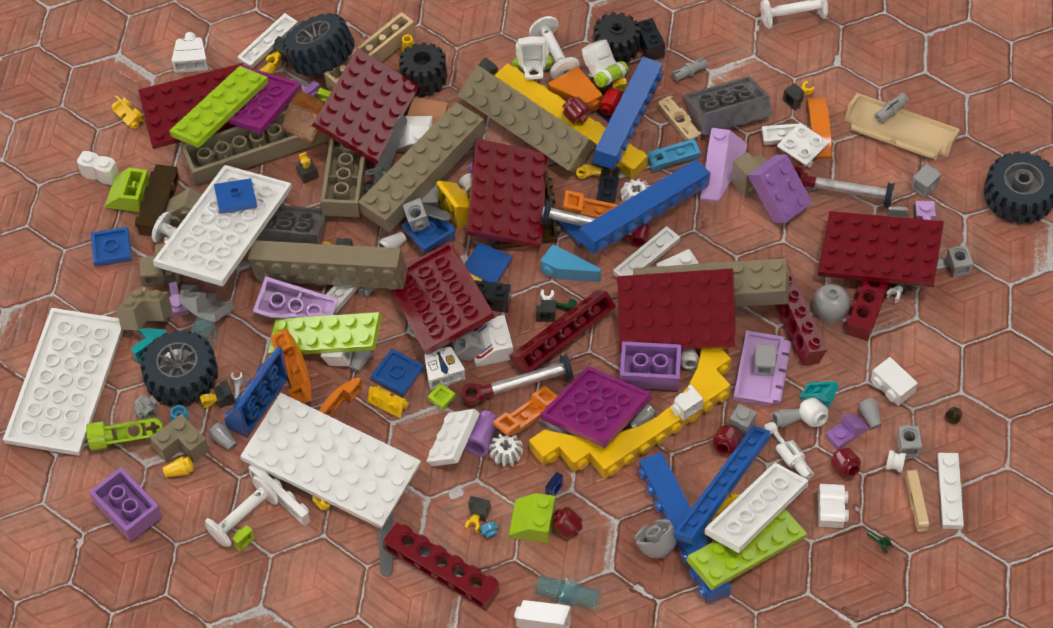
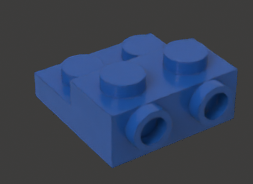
(435, 235)

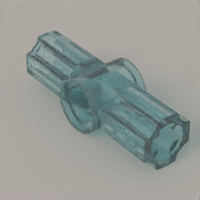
(568, 591)

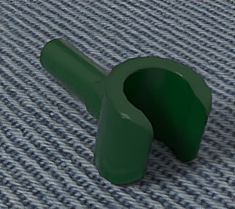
(570, 304)
(883, 542)

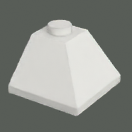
(414, 130)

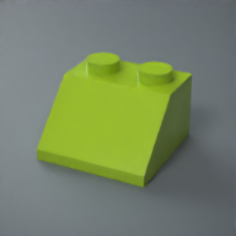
(533, 518)

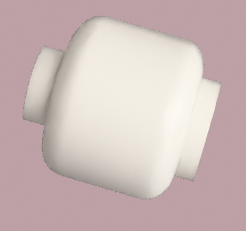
(813, 412)

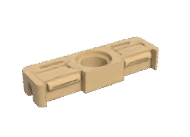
(671, 112)
(917, 501)

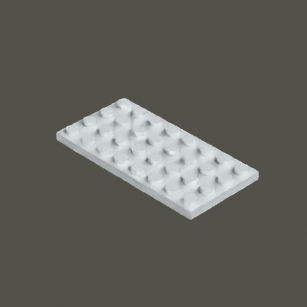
(214, 243)
(64, 382)
(331, 460)

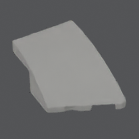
(203, 304)

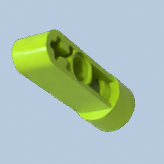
(101, 435)

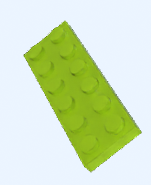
(219, 106)
(332, 332)
(720, 564)

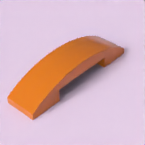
(820, 123)
(576, 203)
(295, 366)
(345, 392)
(526, 414)

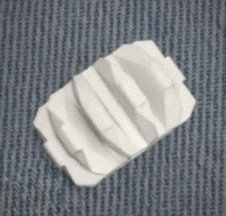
(632, 188)
(506, 450)

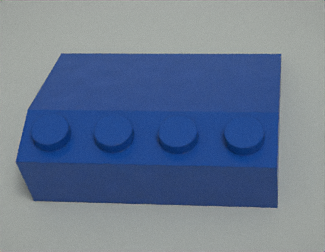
(258, 394)

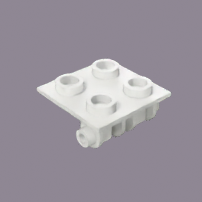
(803, 145)

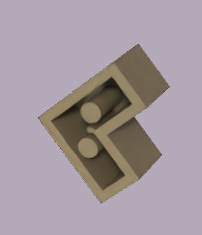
(741, 168)
(181, 205)
(153, 275)
(143, 307)
(179, 436)

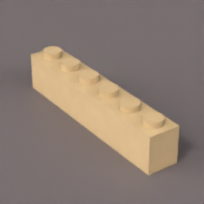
(378, 46)

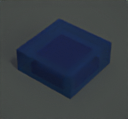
(554, 484)

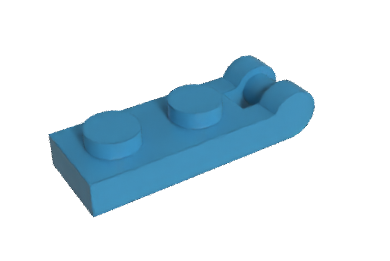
(673, 154)

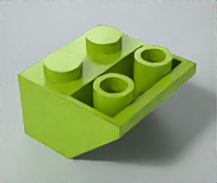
(128, 190)

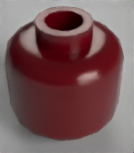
(576, 110)
(726, 439)
(846, 462)
(567, 522)

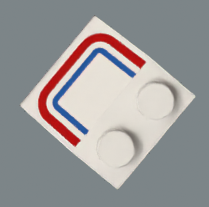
(496, 342)

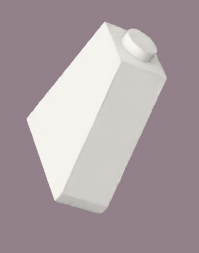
(542, 615)

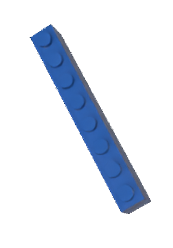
(628, 113)
(644, 206)
(674, 507)

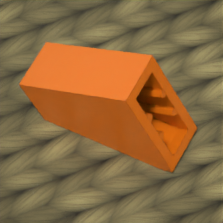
(576, 84)

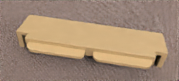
(902, 129)

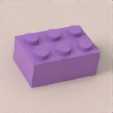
(780, 188)
(651, 365)
(125, 504)

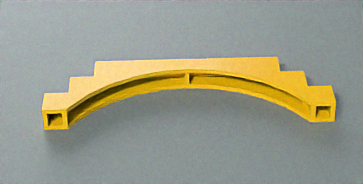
(630, 444)

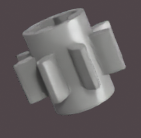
(146, 407)

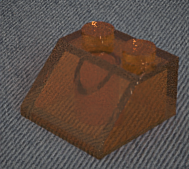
(301, 115)

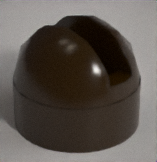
(949, 415)

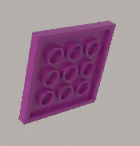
(266, 104)
(596, 406)

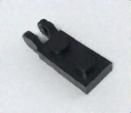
(608, 186)

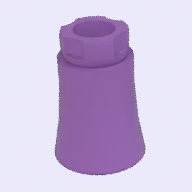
(481, 435)

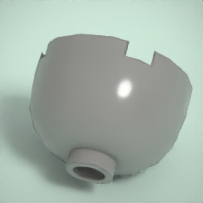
(831, 303)
(656, 540)

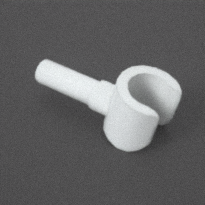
(237, 382)
(773, 428)

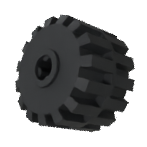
(621, 35)
(424, 66)

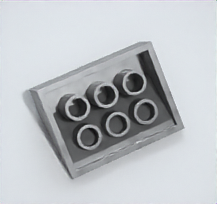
(728, 105)
(295, 225)

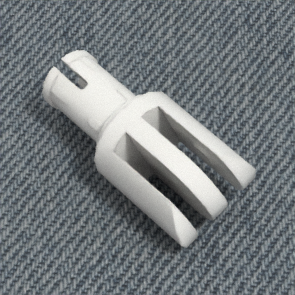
(794, 458)

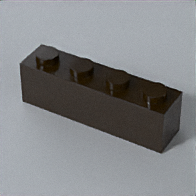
(160, 189)

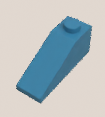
(567, 266)

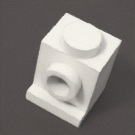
(687, 403)

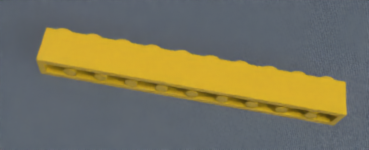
(633, 160)

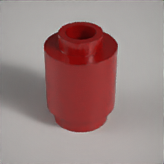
(610, 101)

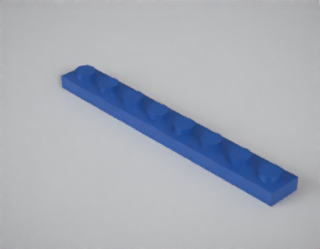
(722, 485)

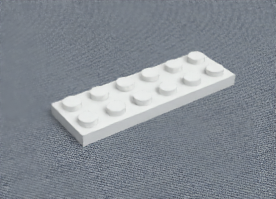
(756, 507)

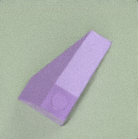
(722, 150)
(290, 301)

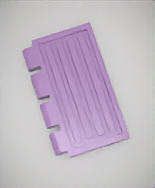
(762, 388)

